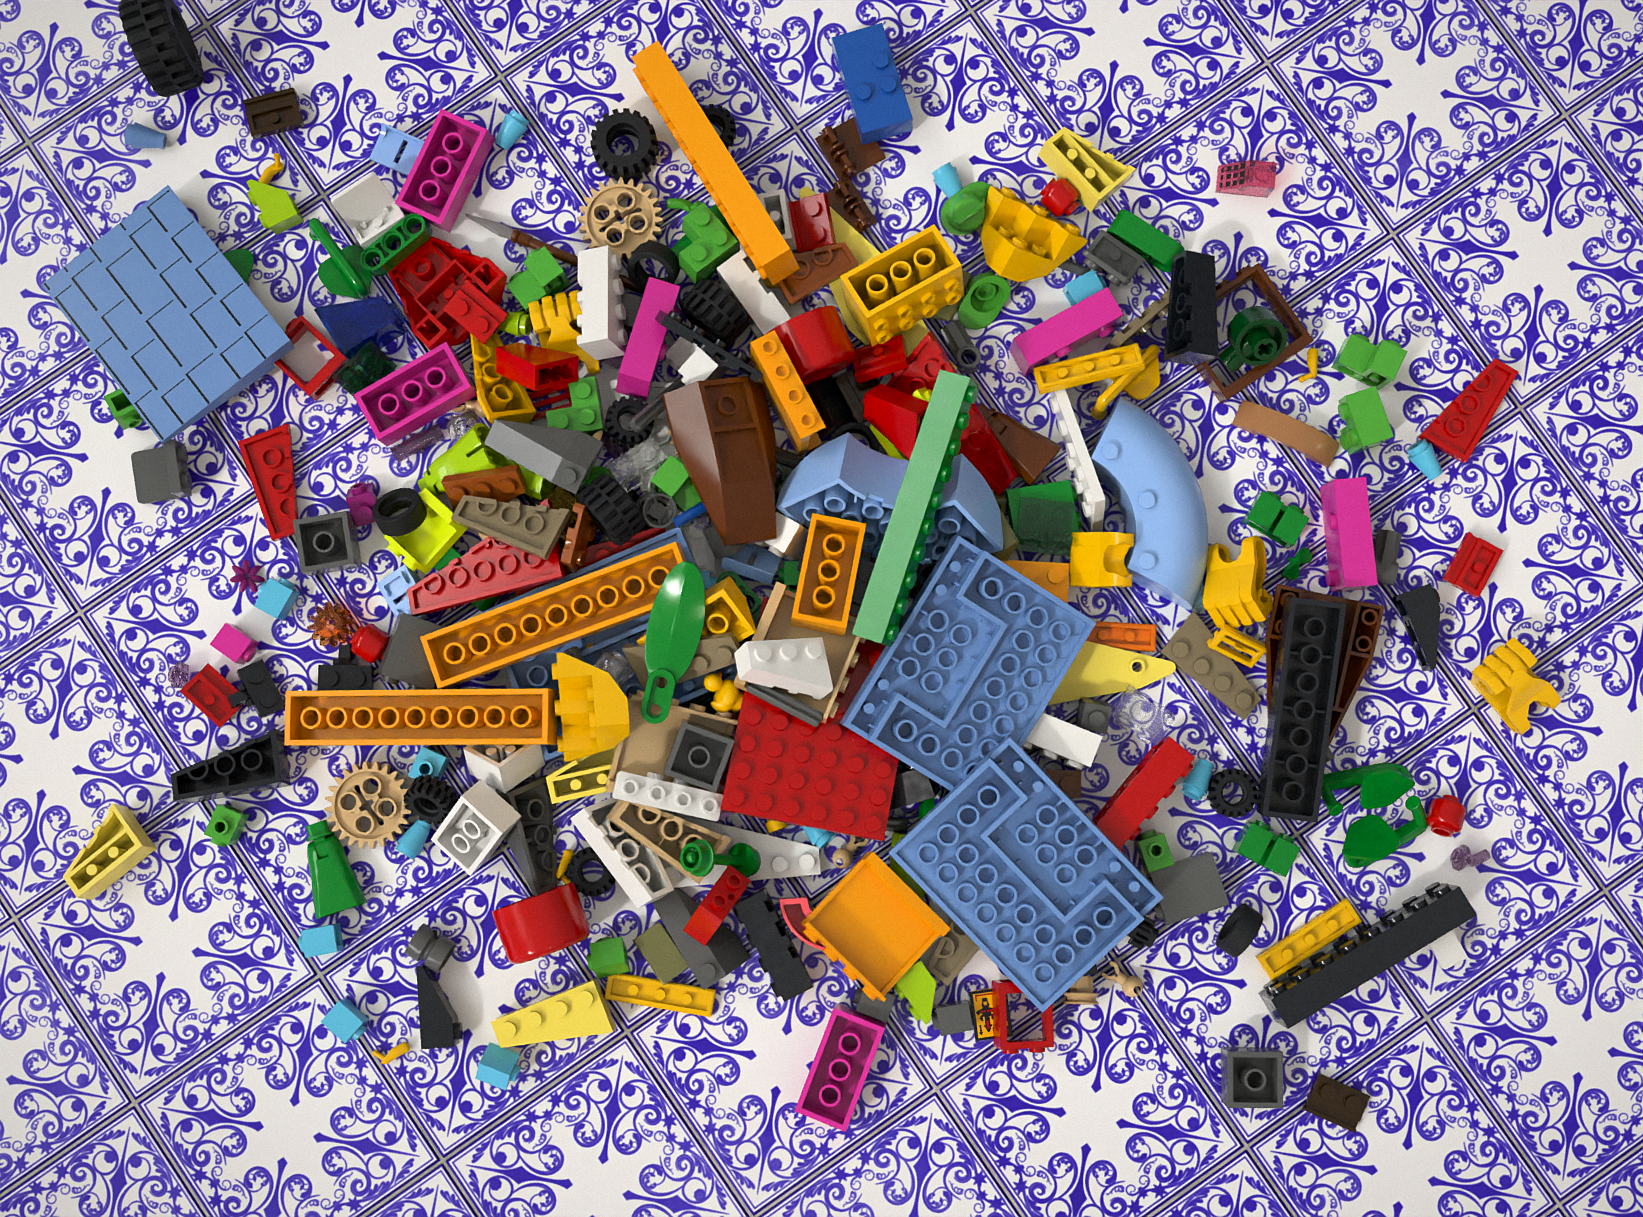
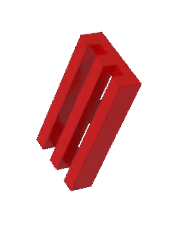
(549, 391)

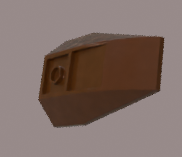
(729, 454)
(1356, 653)

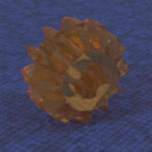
(320, 622)

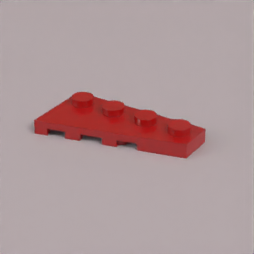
(1468, 415)
(272, 474)

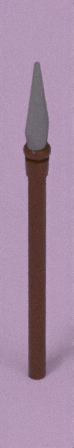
(527, 240)

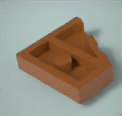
(577, 539)

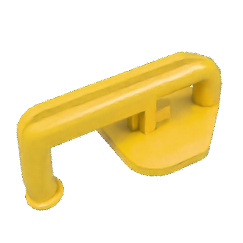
(1137, 384)

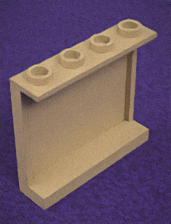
(839, 649)
(651, 744)

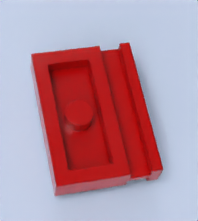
(812, 222)
(476, 311)
(880, 359)
(1472, 565)
(209, 693)

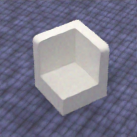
(1447, 950)

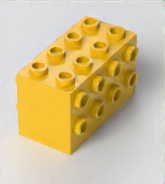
(903, 285)

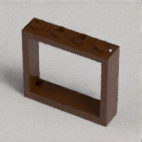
(1283, 312)

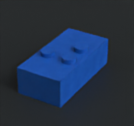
(872, 84)

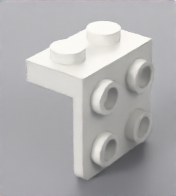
(367, 209)

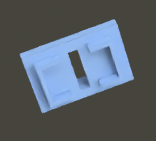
(389, 146)
(763, 568)
(395, 586)

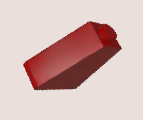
(536, 366)
(895, 415)

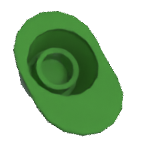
(965, 209)
(983, 300)

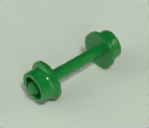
(700, 858)

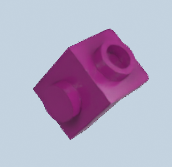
(361, 501)

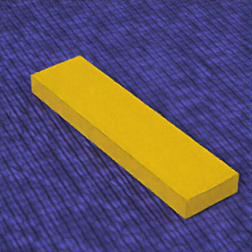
(1088, 368)
(1308, 939)
(653, 993)

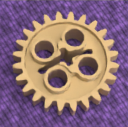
(608, 200)
(350, 819)

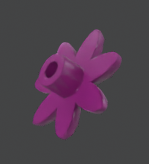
(250, 574)

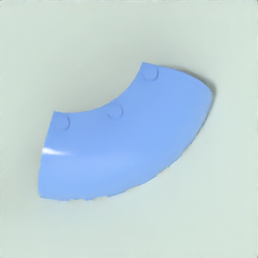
(862, 486)
(1157, 502)

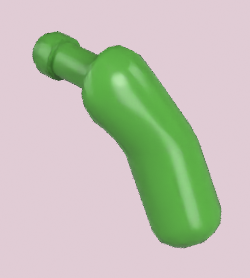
(679, 203)

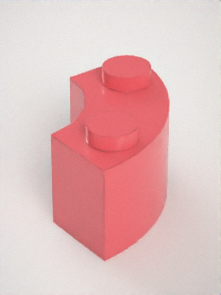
(794, 912)

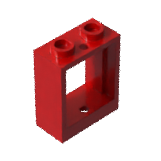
(323, 379)
(716, 905)
(999, 991)

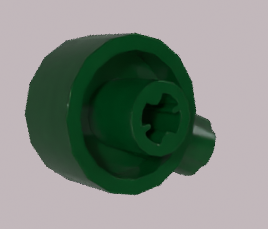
(1254, 338)

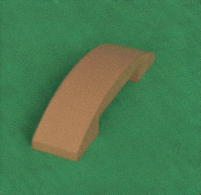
(1286, 431)

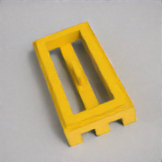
(1242, 637)

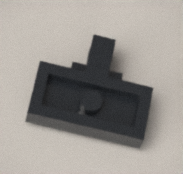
(345, 673)
(257, 690)

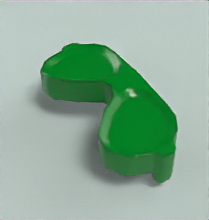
(1292, 569)

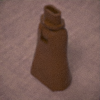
(1024, 447)

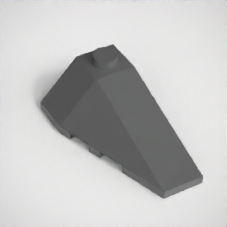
(551, 452)
(533, 833)
(708, 962)

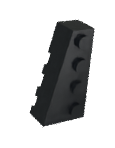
(1192, 310)
(246, 769)
(774, 945)

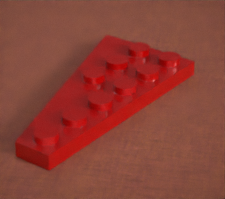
(977, 440)

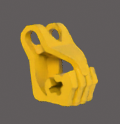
(558, 327)
(1099, 559)
(1234, 588)
(1512, 686)

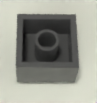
(327, 543)
(699, 755)
(1251, 1077)

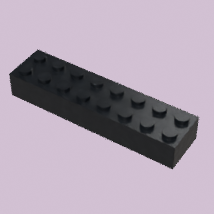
(1301, 708)
(1366, 953)

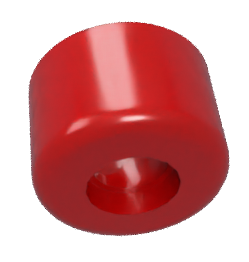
(816, 343)
(541, 924)

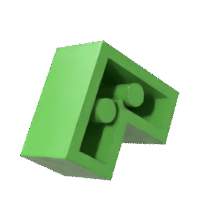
(710, 245)
(541, 278)
(1368, 362)
(586, 409)
(1365, 421)
(675, 482)

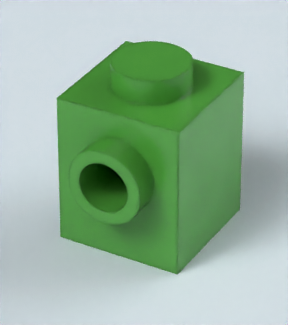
(123, 410)
(226, 825)
(1153, 851)
(608, 957)

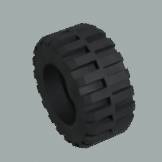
(162, 45)

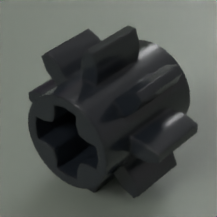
(1143, 934)

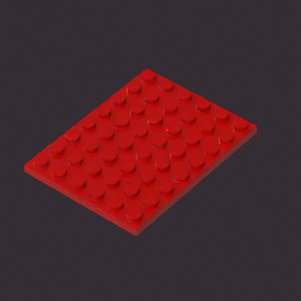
(811, 773)

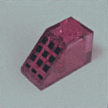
(1246, 178)

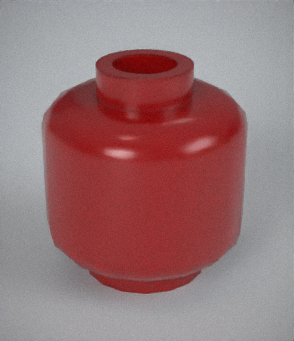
(1059, 197)
(369, 642)
(1446, 816)

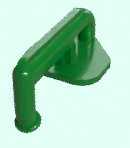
(343, 271)
(1379, 784)
(1374, 839)

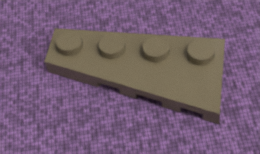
(1142, 324)
(514, 524)
(712, 654)
(1210, 668)
(952, 954)

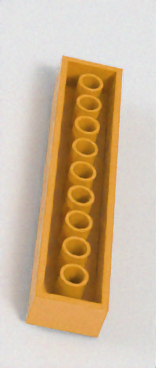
(714, 164)
(549, 618)
(421, 717)

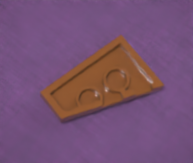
(816, 271)
(493, 483)

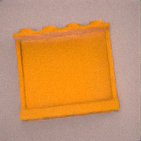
(786, 393)
(873, 926)

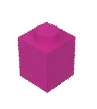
(235, 644)

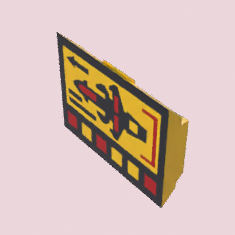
(983, 1014)

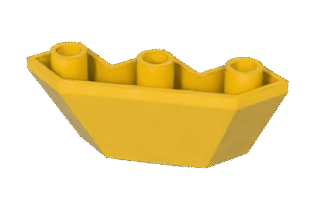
(1023, 239)
(590, 708)

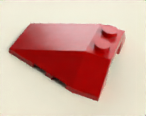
(432, 278)

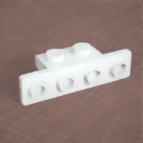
(666, 795)

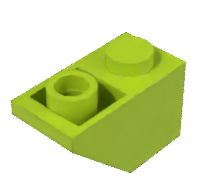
(276, 207)
(919, 989)

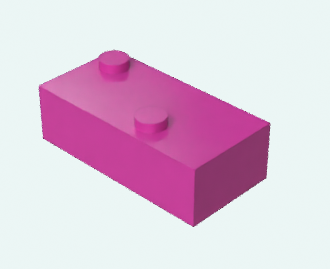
(445, 170)
(1066, 331)
(647, 340)
(415, 394)
(1348, 535)
(840, 1067)

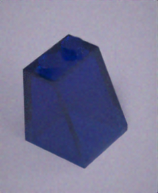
(363, 320)

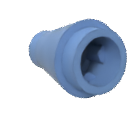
(143, 137)

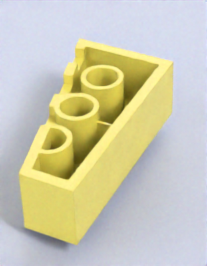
(564, 1015)

